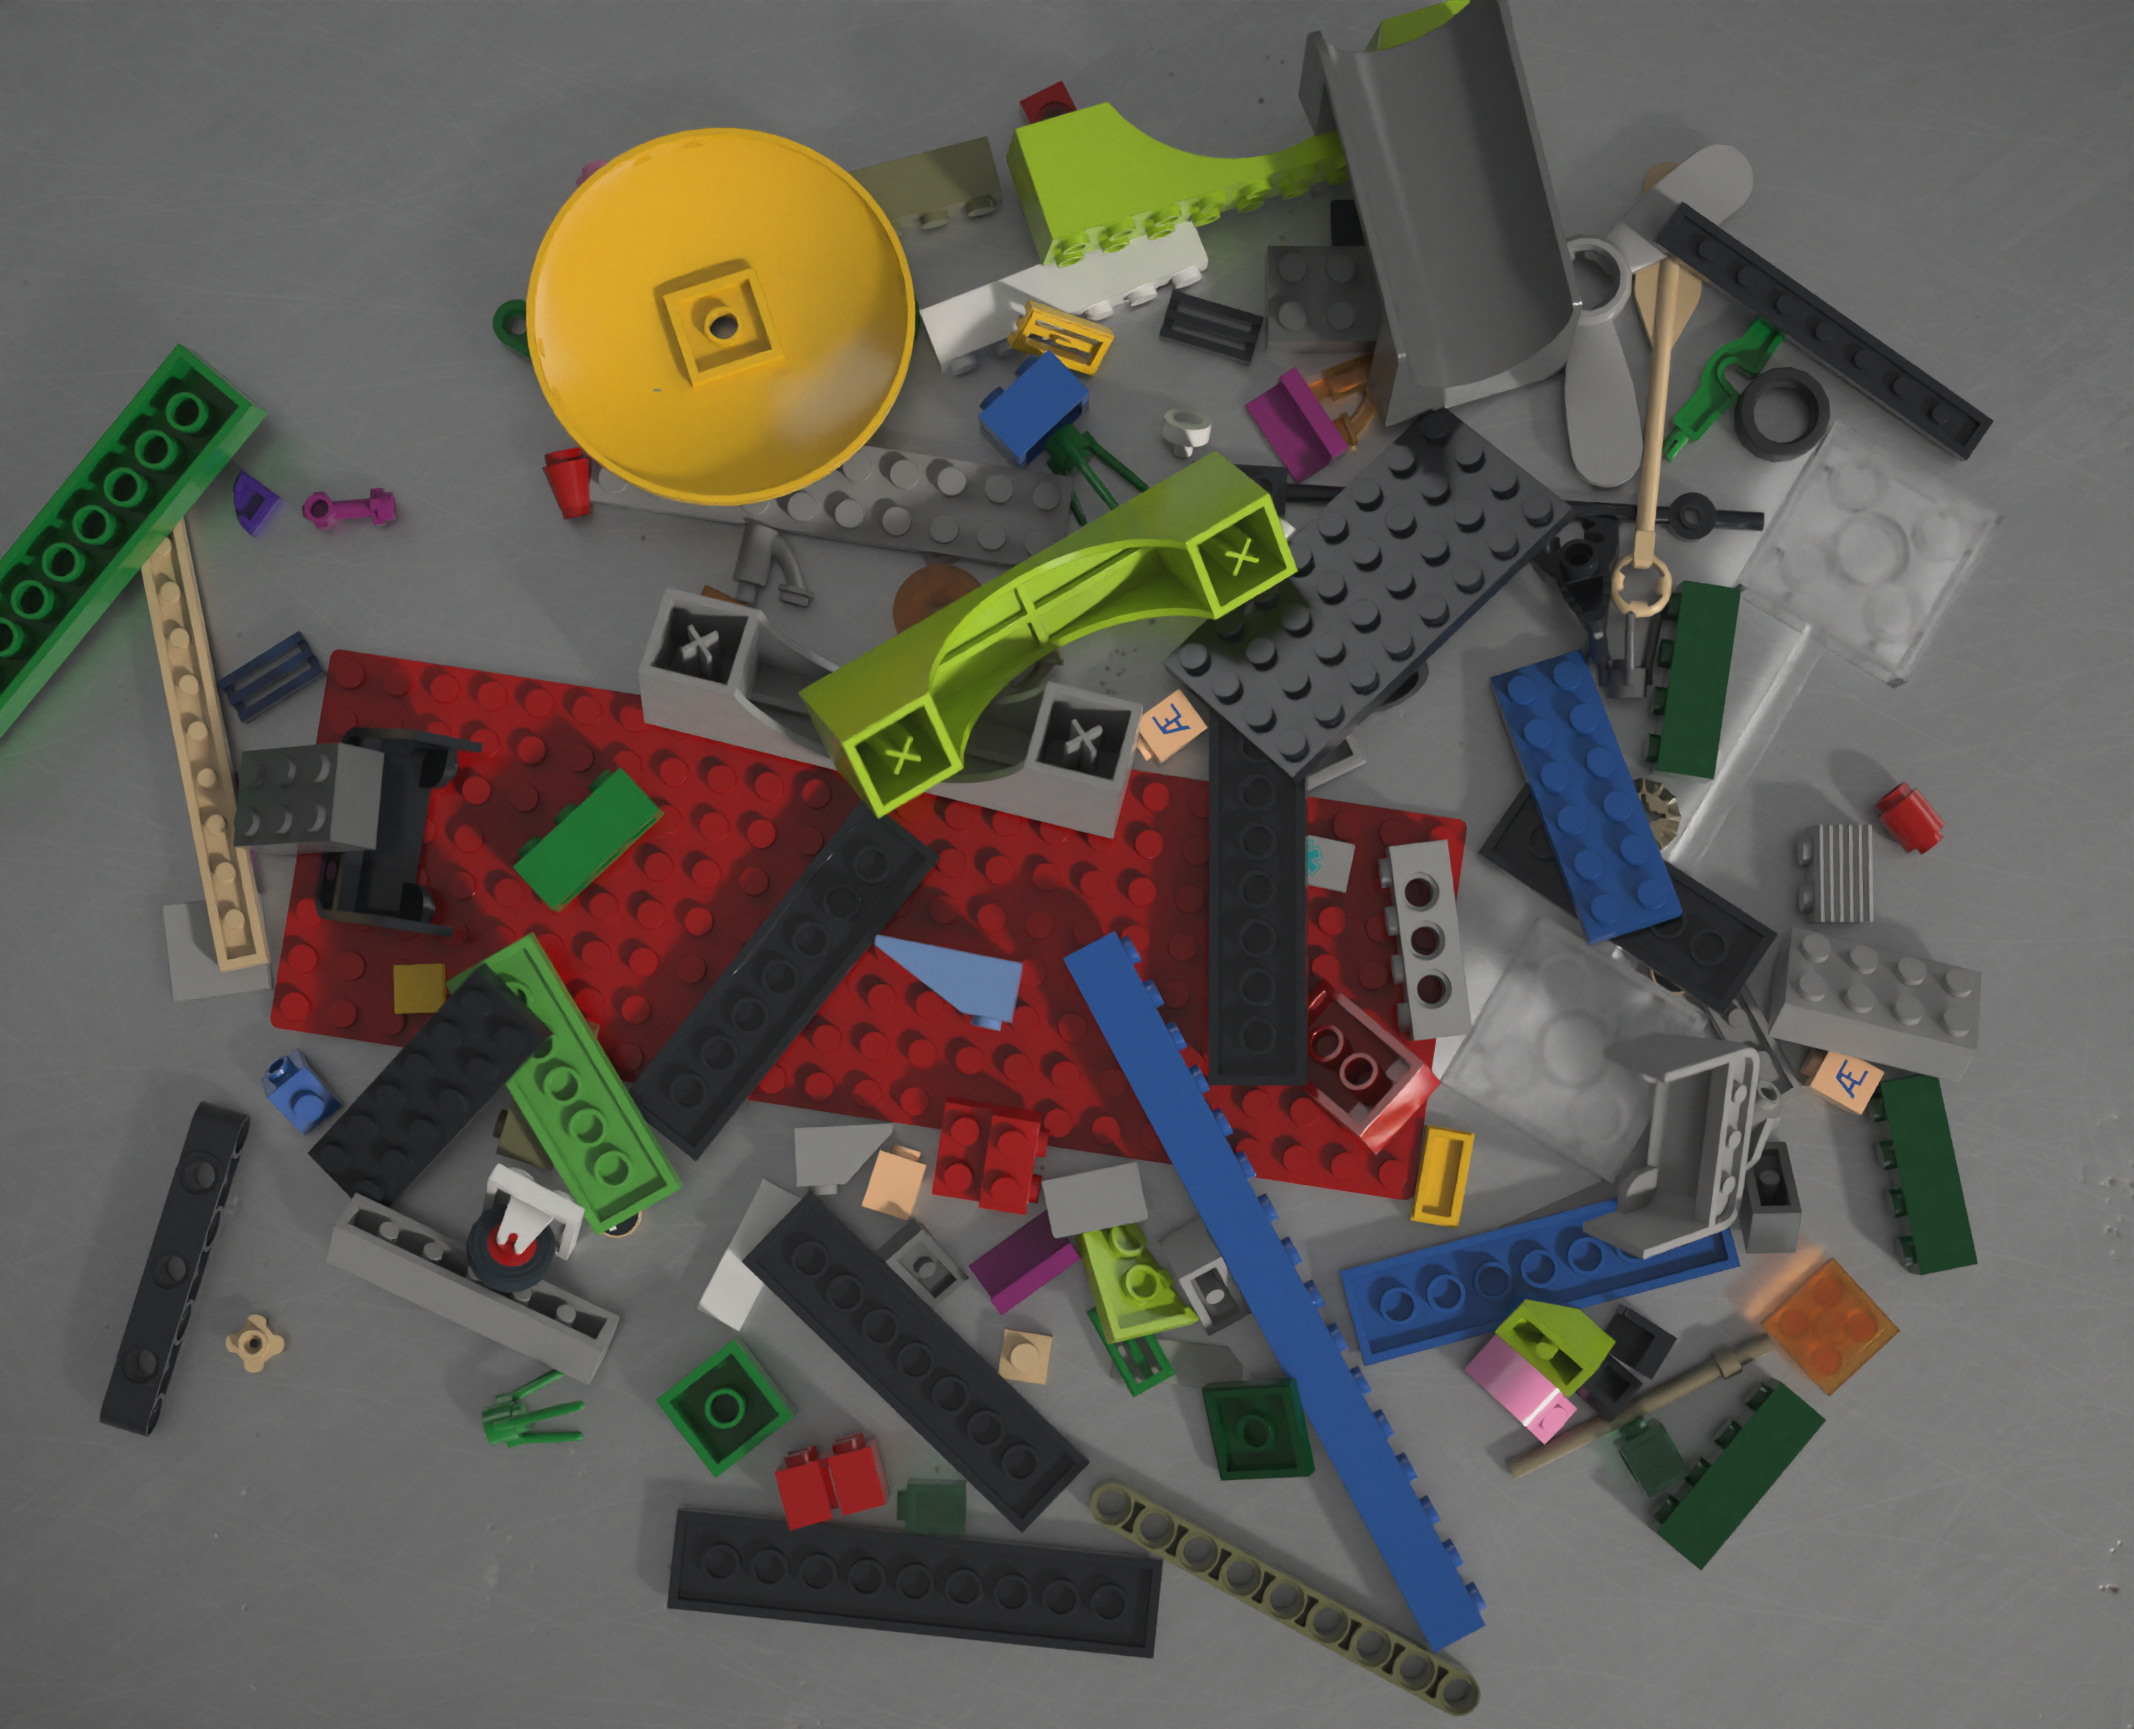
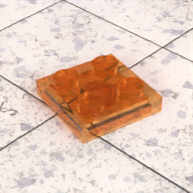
(1830, 1326)

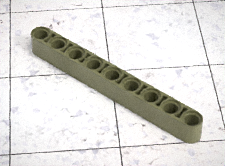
(1299, 1615)

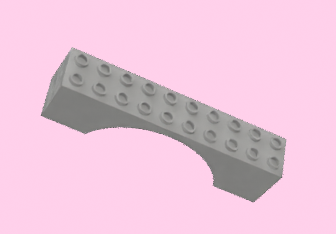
(1031, 754)

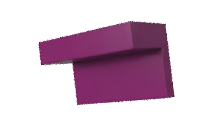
(1297, 427)
(1023, 1263)

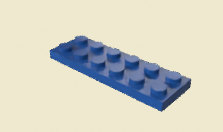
(1585, 797)

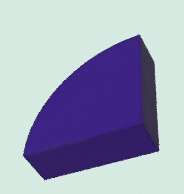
(253, 503)

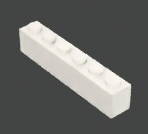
(983, 318)

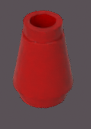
(569, 481)

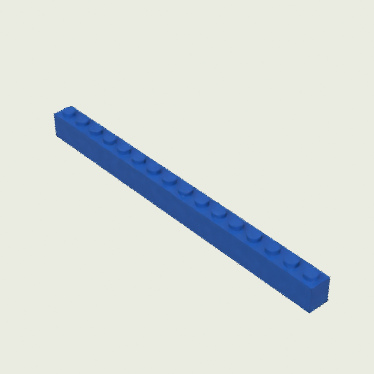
(1275, 1291)

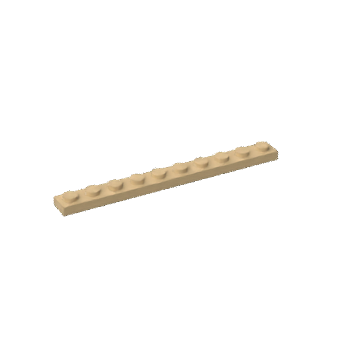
(203, 753)

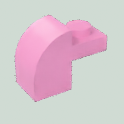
(1520, 1389)

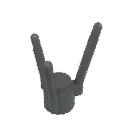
(1628, 675)

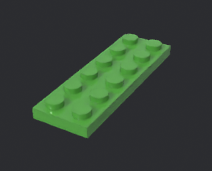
(579, 1099)

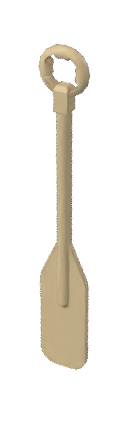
(1665, 299)

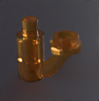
(1345, 381)

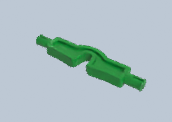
(1714, 391)

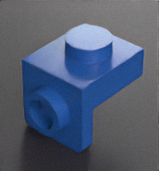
(299, 1092)

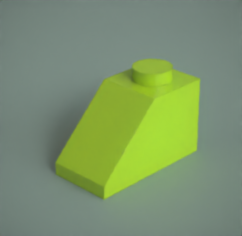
(1556, 1342)

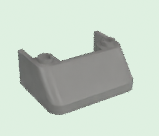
(1695, 1142)

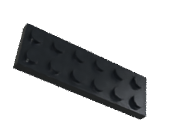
(1701, 952)
(431, 1090)

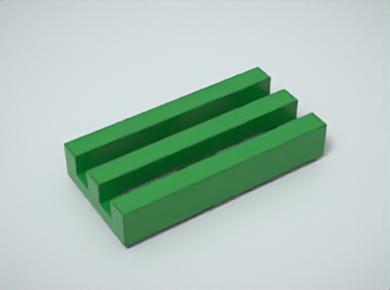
(1151, 1378)

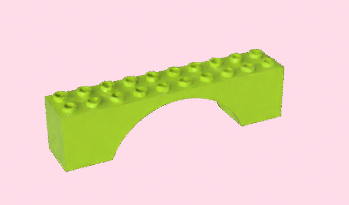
(1102, 182)
(1177, 549)

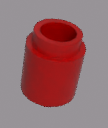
(1910, 819)

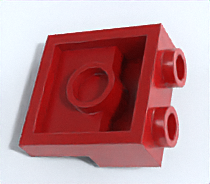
(990, 1155)

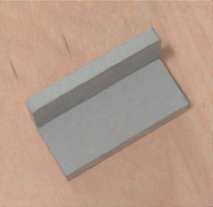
(1095, 1200)

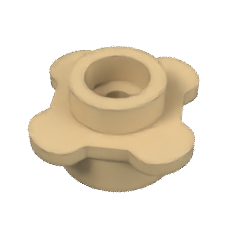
(269, 1343)

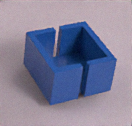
(1032, 409)

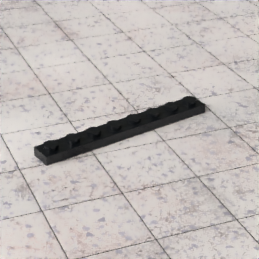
(1822, 331)

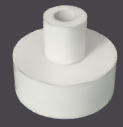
(1186, 430)

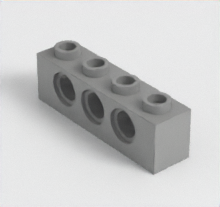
(1432, 866)

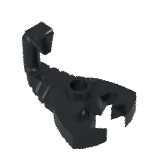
(1584, 580)

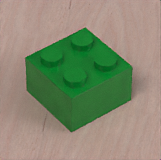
(727, 1406)

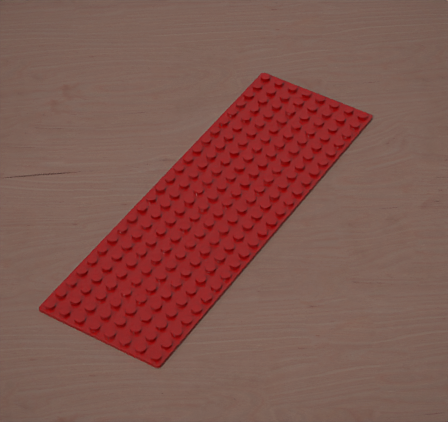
(884, 1044)

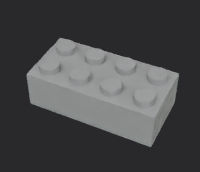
(1875, 1004)

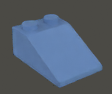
(969, 981)

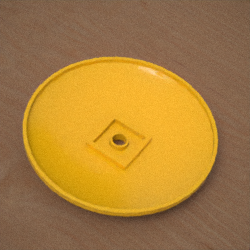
(706, 233)

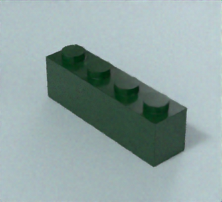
(1693, 681)
(1922, 1174)
(1735, 1472)

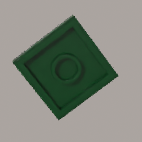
(1258, 1429)

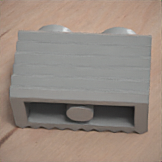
(1837, 874)

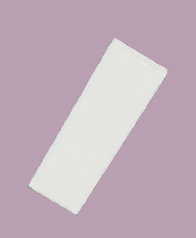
(733, 1283)

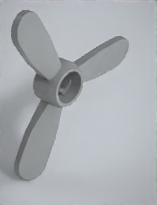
(1597, 381)

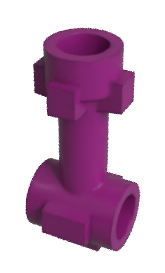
(327, 513)

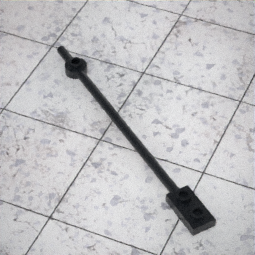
(1275, 483)

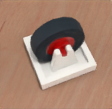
(521, 1231)

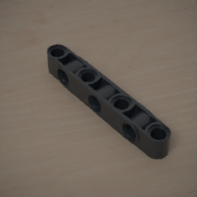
(161, 1304)

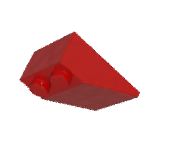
(1361, 1070)

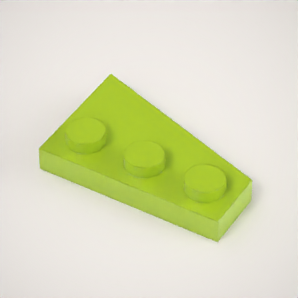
(1129, 1286)

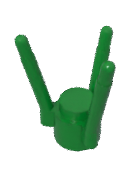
(1071, 451)
(509, 1420)

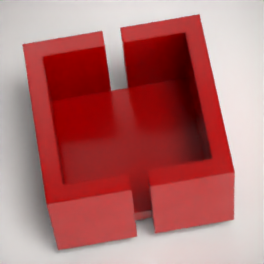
(808, 1485)

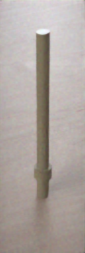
(1724, 1364)

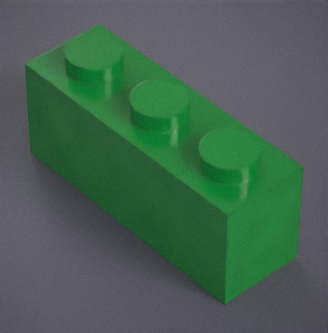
(587, 838)

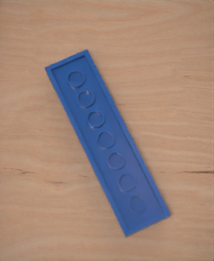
(1480, 1279)

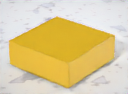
(419, 988)

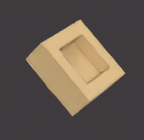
(1025, 1356)

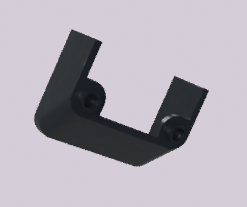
(381, 884)

